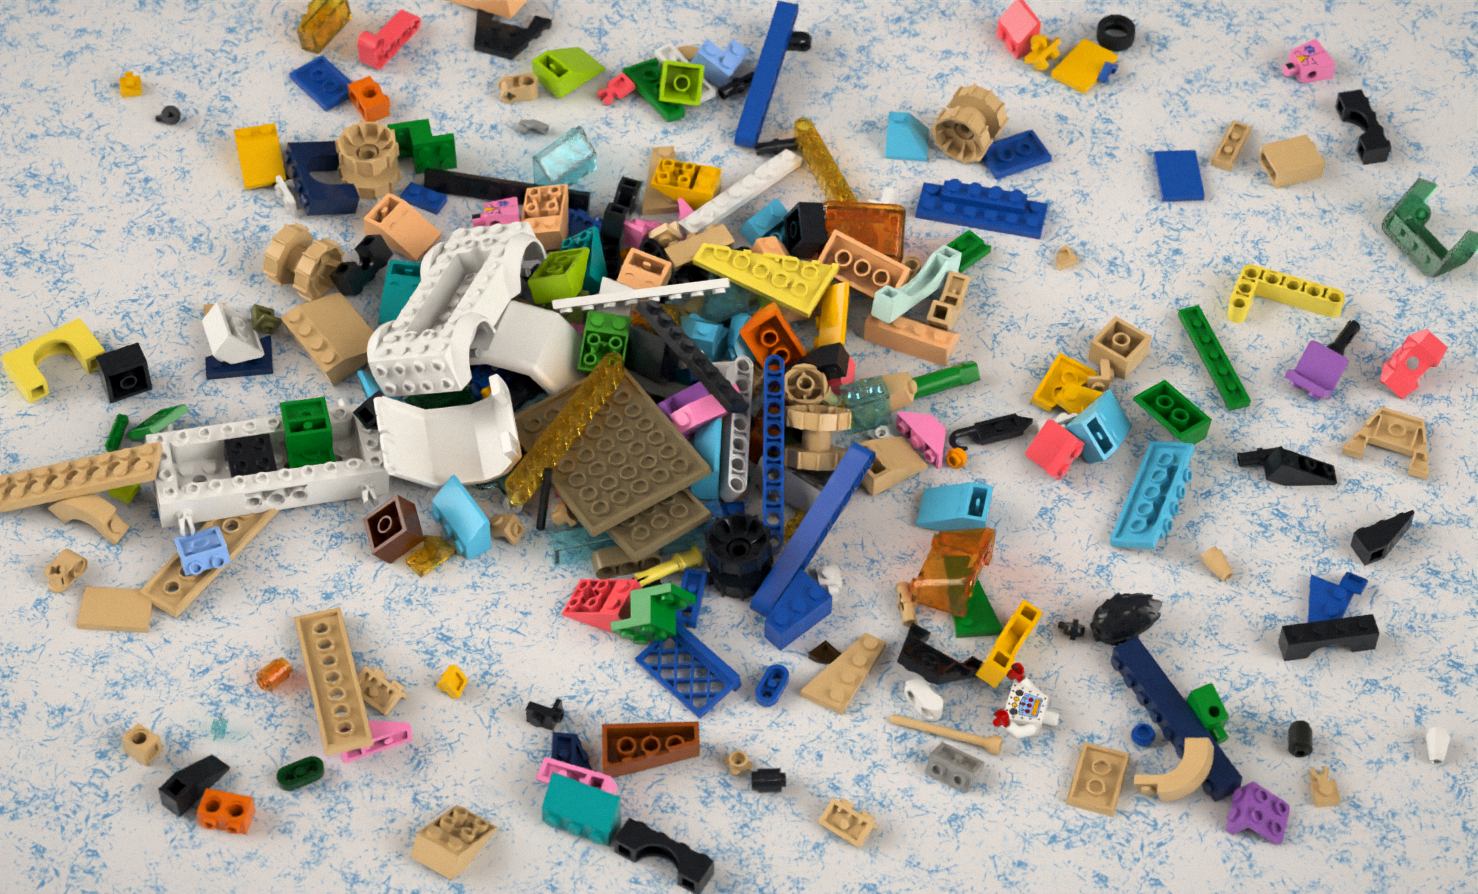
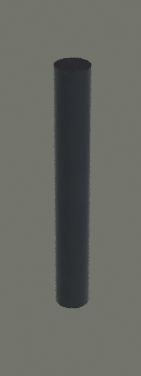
(544, 498)

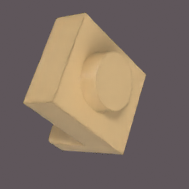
(666, 233)
(1101, 382)
(506, 525)

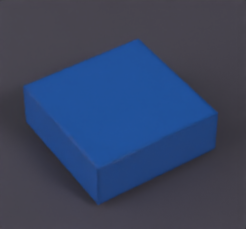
(1353, 583)

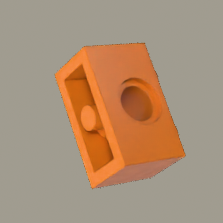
(369, 99)

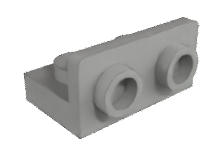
(953, 766)

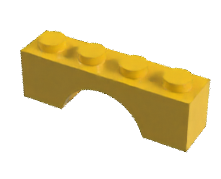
(1008, 643)

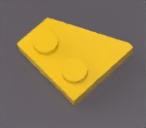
(1075, 397)

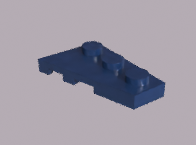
(260, 366)

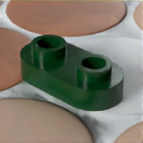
(299, 773)

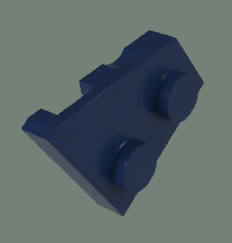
(568, 749)

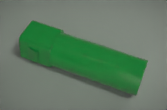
(946, 379)

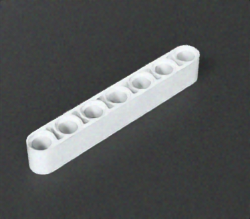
(736, 434)

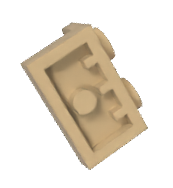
(379, 691)
(846, 822)

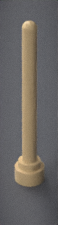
(991, 743)

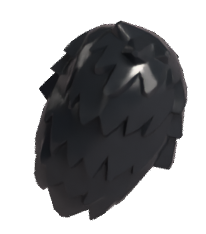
(1124, 617)

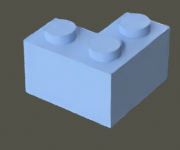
(720, 63)

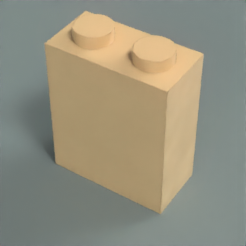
(1291, 161)

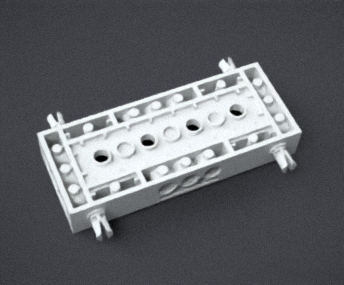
(199, 456)

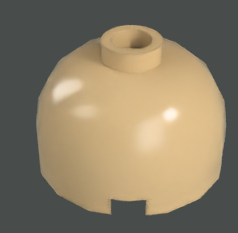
(805, 385)

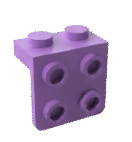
(1318, 370)
(683, 398)
(1259, 811)

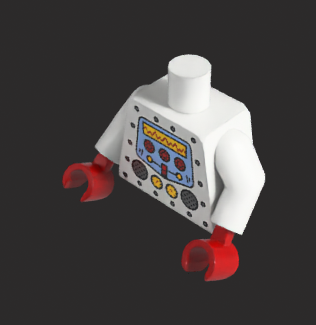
(1025, 707)

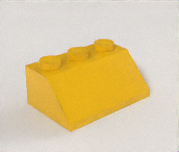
(833, 317)

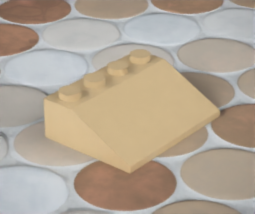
(330, 335)

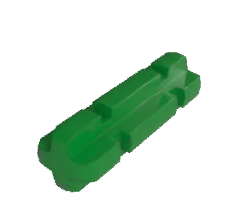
(116, 433)

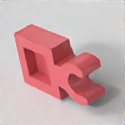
(617, 87)

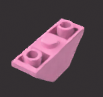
(637, 231)
(924, 434)

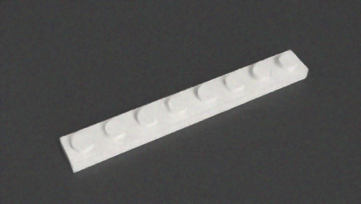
(740, 193)
(631, 297)

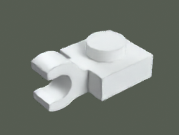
(830, 579)

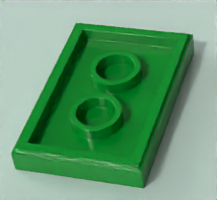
(157, 421)

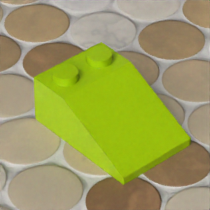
(559, 275)

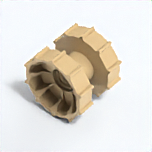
(969, 123)
(369, 159)
(297, 259)
(816, 425)

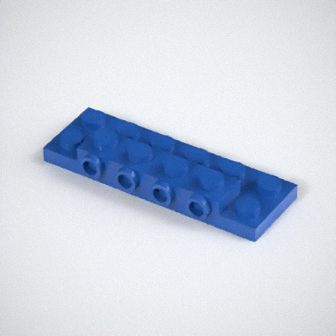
(982, 208)

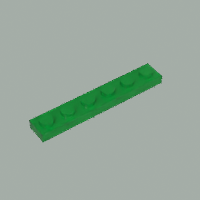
(1214, 358)

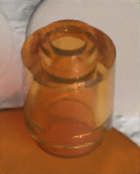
(273, 674)

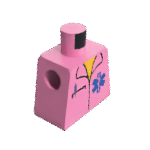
(1309, 63)
(498, 212)

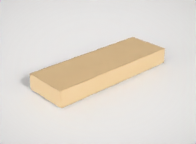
(1231, 146)

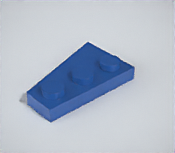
(1327, 600)

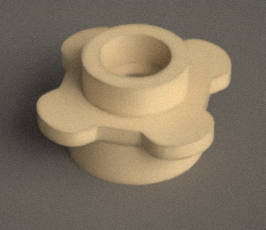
(735, 757)

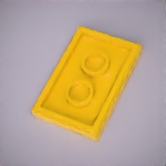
(1083, 66)

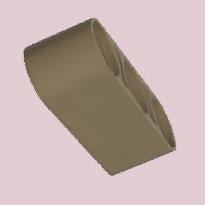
(614, 562)

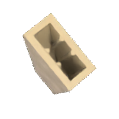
(901, 389)

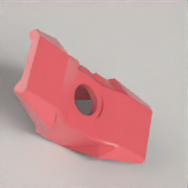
(1425, 348)

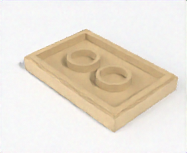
(114, 610)
(1098, 779)

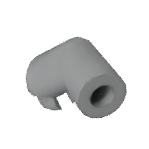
(525, 125)

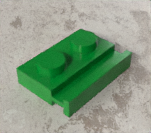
(971, 247)

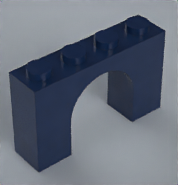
(314, 195)

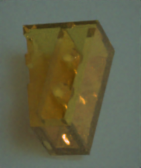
(322, 23)

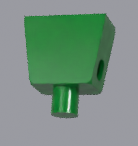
(1210, 711)

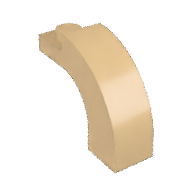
(948, 308)
(93, 511)
(1185, 777)

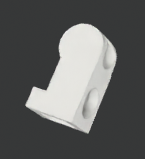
(924, 699)

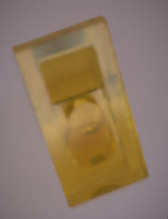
(432, 554)

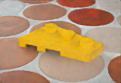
(1061, 371)

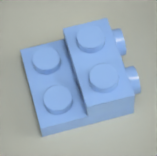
(202, 550)

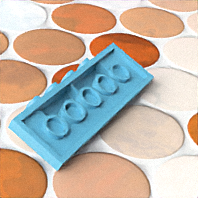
(1154, 495)

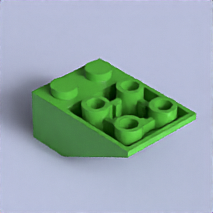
(601, 336)

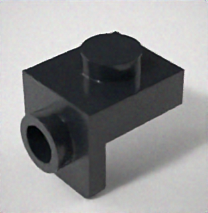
(544, 716)

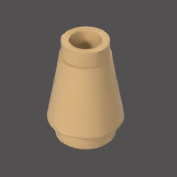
(1217, 563)

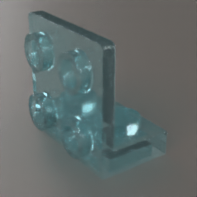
(868, 403)

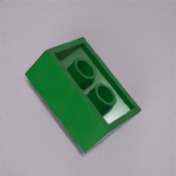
(1174, 412)

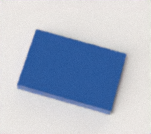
(322, 82)
(1015, 154)
(1179, 175)

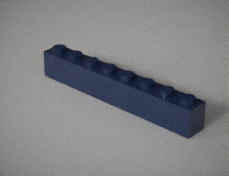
(1172, 713)

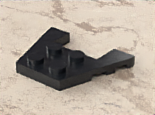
(505, 39)
(931, 663)

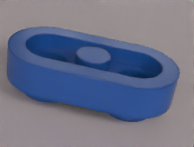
(771, 687)

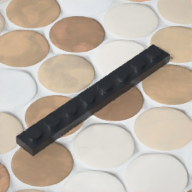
(492, 188)
(692, 357)

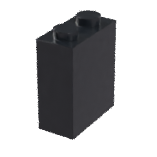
(650, 354)

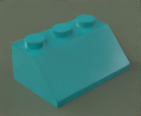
(581, 809)

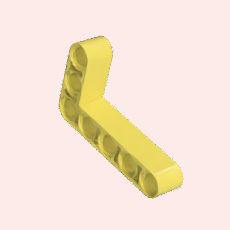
(1283, 289)

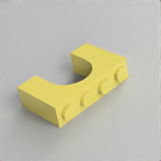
(69, 339)

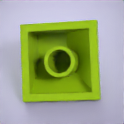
(681, 83)

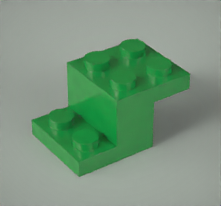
(426, 150)
(307, 432)
(653, 613)

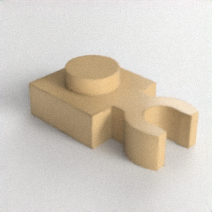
(1323, 791)

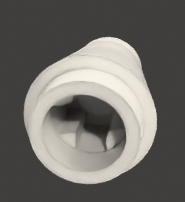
(1437, 744)

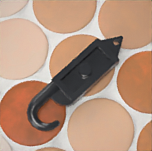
(992, 430)

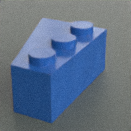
(797, 610)

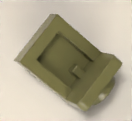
(264, 319)

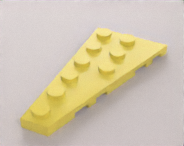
(776, 277)

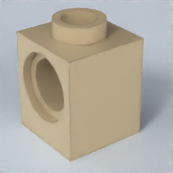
(144, 752)

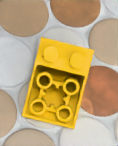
(688, 181)

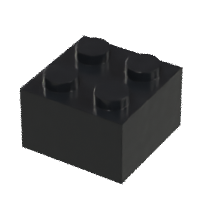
(805, 229)
(124, 372)

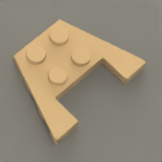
(1394, 432)

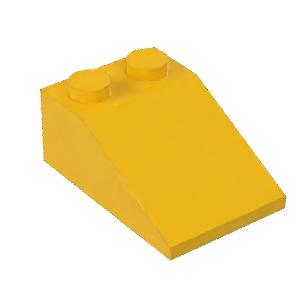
(259, 155)

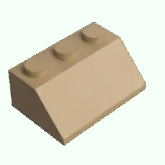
(683, 252)

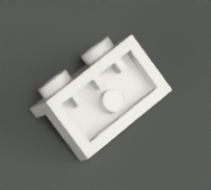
(290, 198)

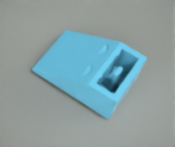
(766, 223)
(1101, 427)
(955, 506)

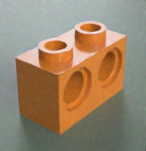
(227, 807)

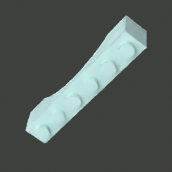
(893, 302)

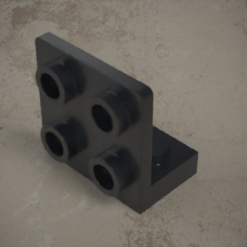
(249, 455)

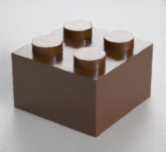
(393, 529)

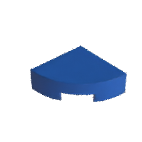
(1108, 68)

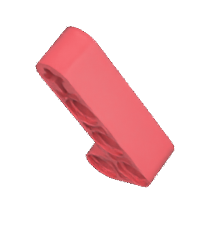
(380, 48)

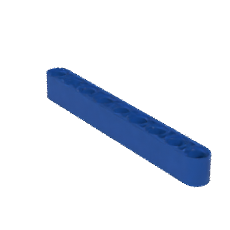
(766, 74)
(775, 443)
(814, 527)

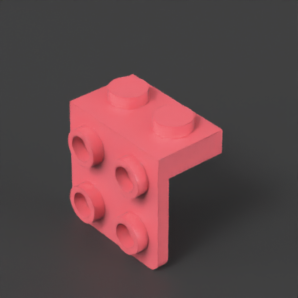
(1054, 449)

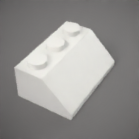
(231, 335)

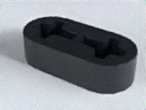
(795, 41)

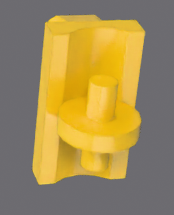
(1042, 49)

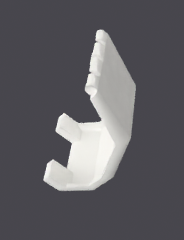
(532, 344)
(464, 440)

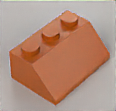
(771, 334)

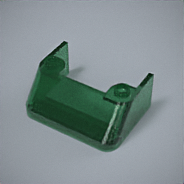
(1407, 231)

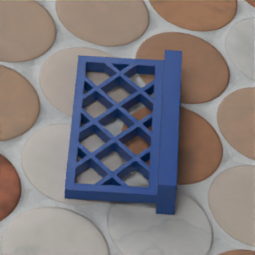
(706, 659)

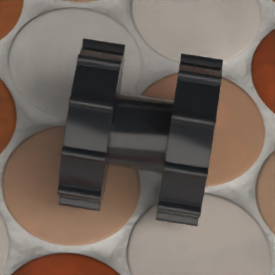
(738, 554)

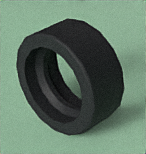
(1118, 22)

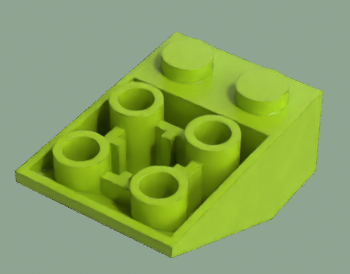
(565, 69)

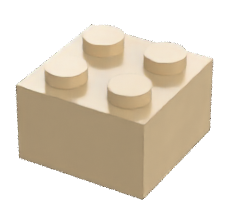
(1122, 345)

